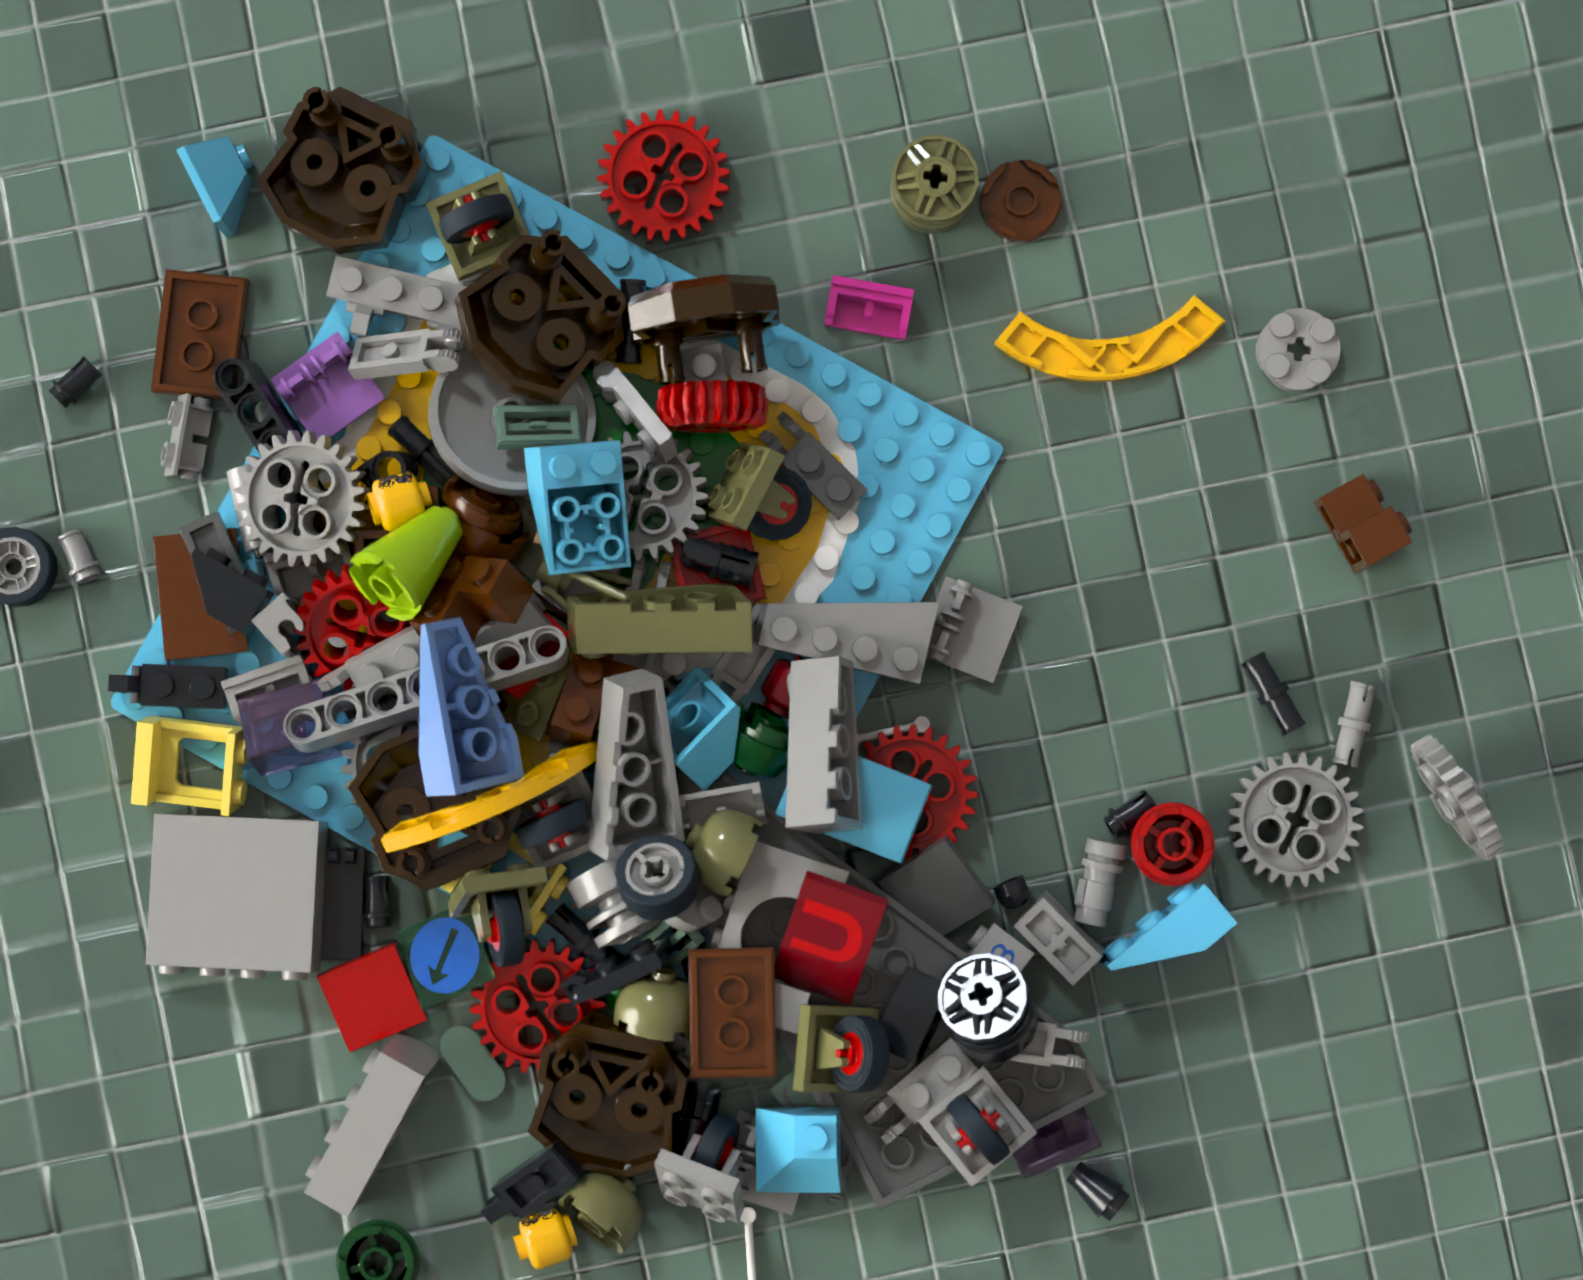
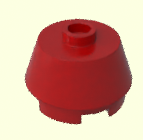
(1172, 844)

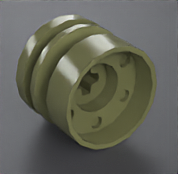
(910, 191)

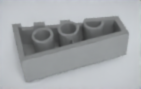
(875, 636)
(822, 747)
(634, 766)
(371, 1122)

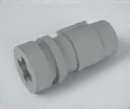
(1098, 886)

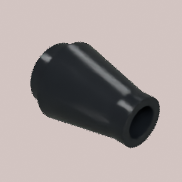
(1098, 1191)

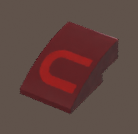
(829, 937)

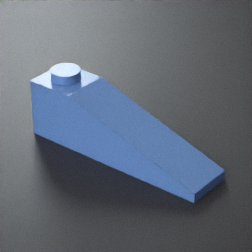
(460, 724)

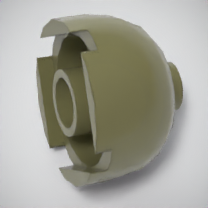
(723, 847)
(655, 1006)
(605, 1209)

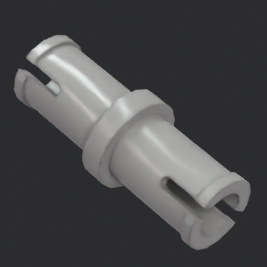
(1354, 724)

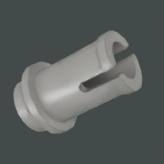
(79, 556)

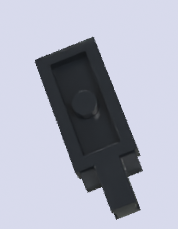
(173, 686)
(616, 972)
(533, 1183)

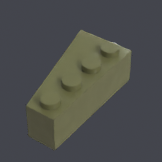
(661, 621)

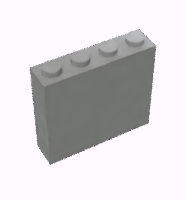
(236, 895)

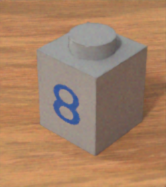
(999, 943)

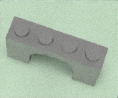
(766, 876)

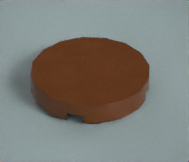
(1020, 201)
(481, 508)

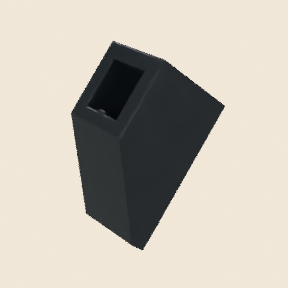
(228, 594)

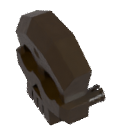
(330, 201)
(703, 312)
(517, 340)
(394, 779)
(605, 1127)

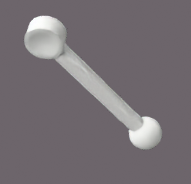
(921, 722)
(748, 1217)

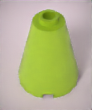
(407, 562)

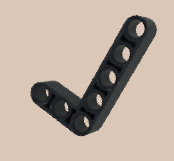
(279, 421)

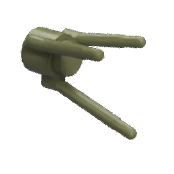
(553, 583)

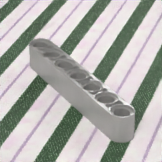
(405, 688)

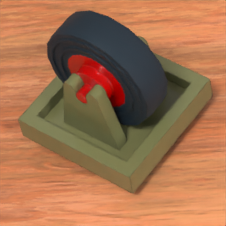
(477, 224)
(760, 494)
(500, 907)
(840, 1049)

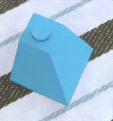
(220, 179)
(702, 728)
(798, 1149)

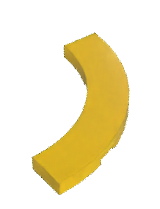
(1110, 358)
(492, 802)

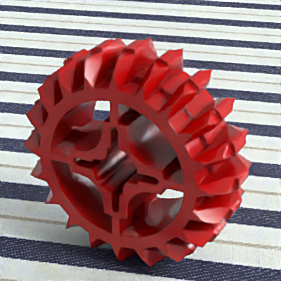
(712, 406)

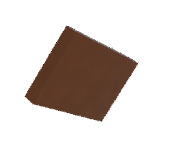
(198, 329)
(184, 622)
(732, 1012)

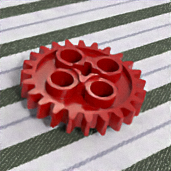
(629, 161)
(324, 605)
(943, 813)
(504, 1023)

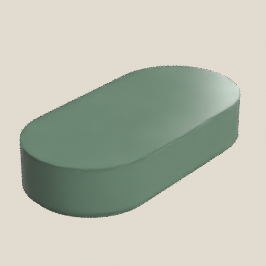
(471, 1064)

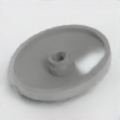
(465, 431)

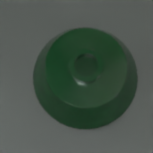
(761, 741)
(378, 1253)

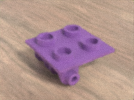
(324, 390)

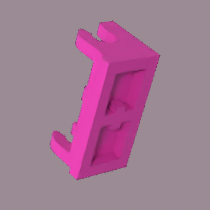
(869, 307)

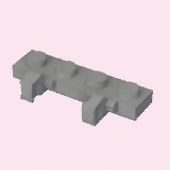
(378, 289)

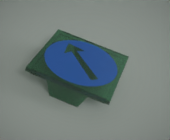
(444, 957)

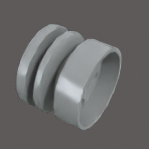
(600, 888)

